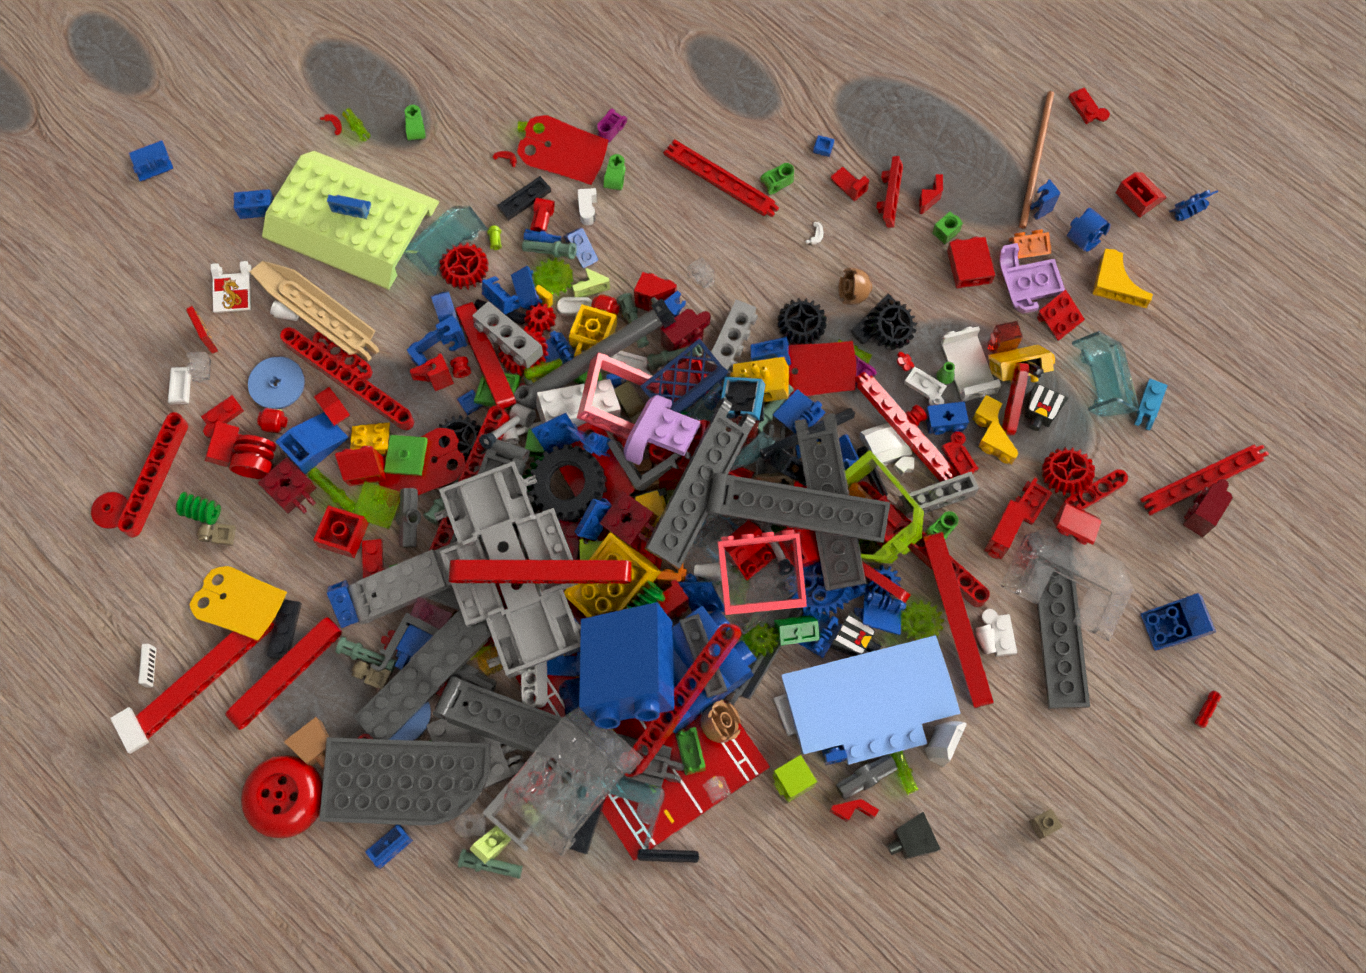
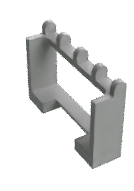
(497, 804)

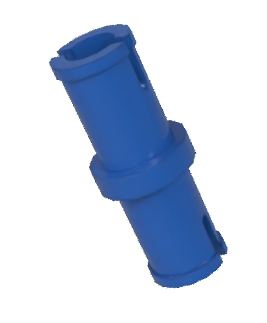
(540, 236)

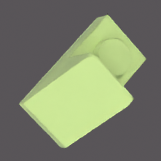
(595, 284)
(490, 844)

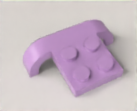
(1029, 280)
(660, 427)

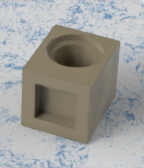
(1045, 824)

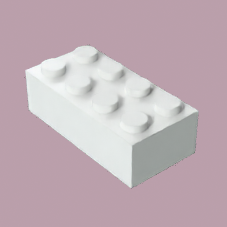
(568, 399)

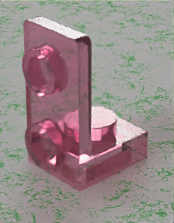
(430, 614)

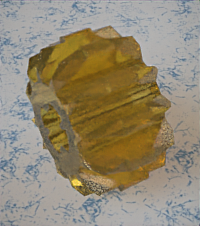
(487, 655)

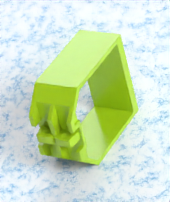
(905, 537)

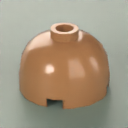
(854, 286)
(720, 722)

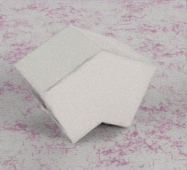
(904, 465)

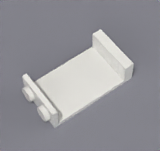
(971, 367)

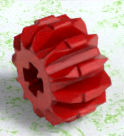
(547, 315)

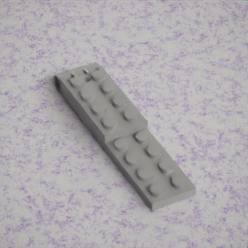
(403, 584)

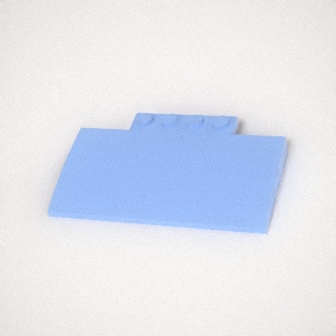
(871, 700)

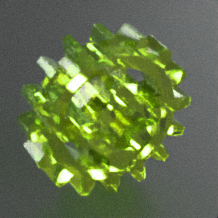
(562, 274)
(916, 616)

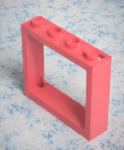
(601, 418)
(769, 605)

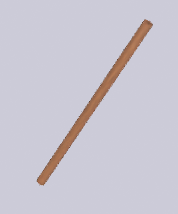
(1036, 160)

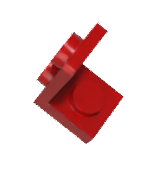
(849, 184)

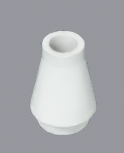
(281, 311)
(708, 571)
(986, 638)

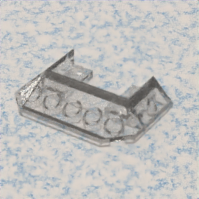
(1103, 576)

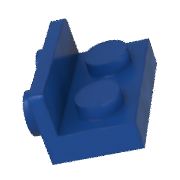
(349, 206)
(771, 349)
(590, 523)

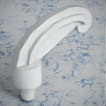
(818, 236)

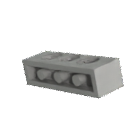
(739, 313)
(518, 337)
(940, 494)

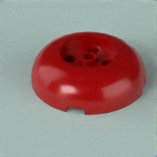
(294, 815)

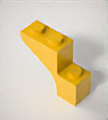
(995, 439)

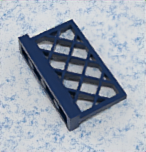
(698, 389)

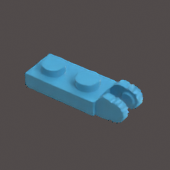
(1150, 402)

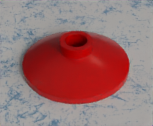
(109, 518)

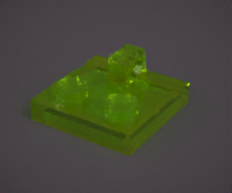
(377, 504)

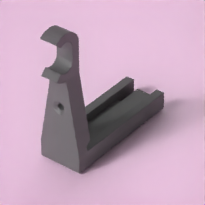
(643, 481)
(391, 648)

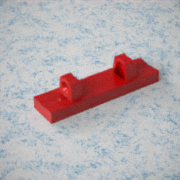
(893, 178)

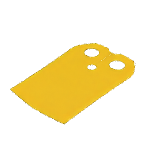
(248, 603)

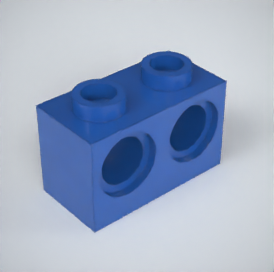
(252, 203)

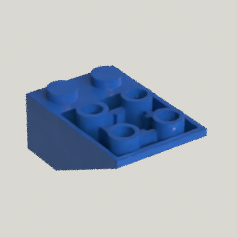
(311, 442)
(1178, 622)

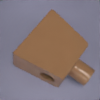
(310, 742)

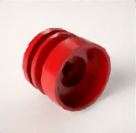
(252, 456)

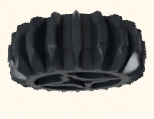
(898, 313)
(814, 317)
(466, 428)

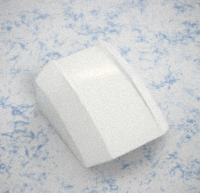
(885, 443)
(944, 742)

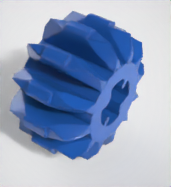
(887, 573)

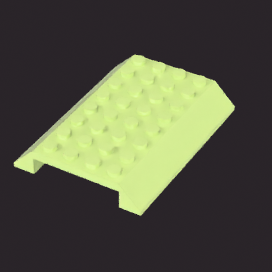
(360, 246)

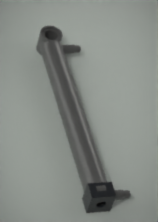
(616, 342)

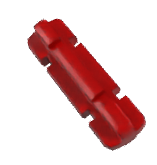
(1208, 709)

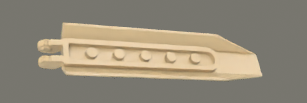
(316, 308)

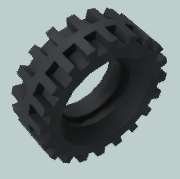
(593, 486)

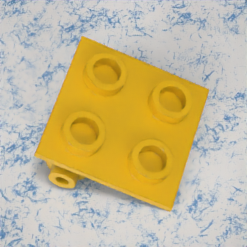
(371, 435)

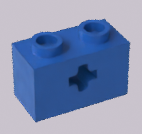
(939, 414)

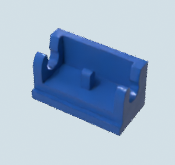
(1046, 200)
(525, 288)
(499, 296)
(673, 303)
(451, 331)
(388, 846)

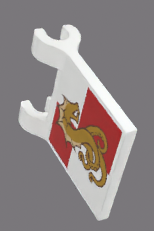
(231, 291)

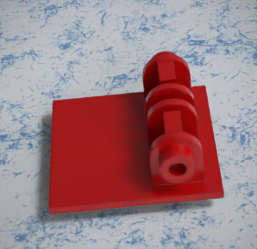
(1061, 315)

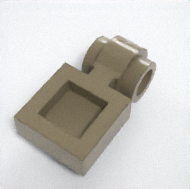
(221, 535)
(373, 678)

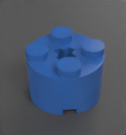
(1088, 229)

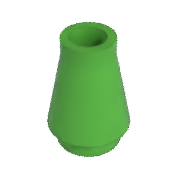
(946, 373)

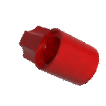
(542, 212)

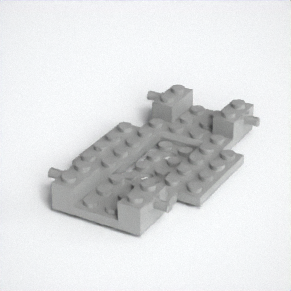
(532, 626)

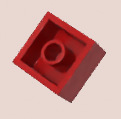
(341, 531)

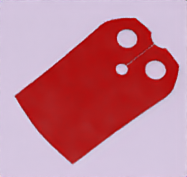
(571, 153)
(822, 368)
(433, 474)
(616, 476)

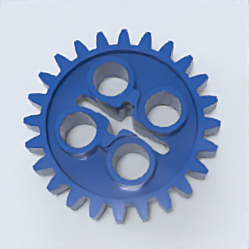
(832, 598)

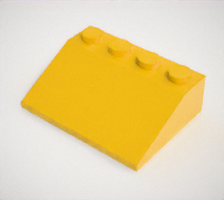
(608, 598)

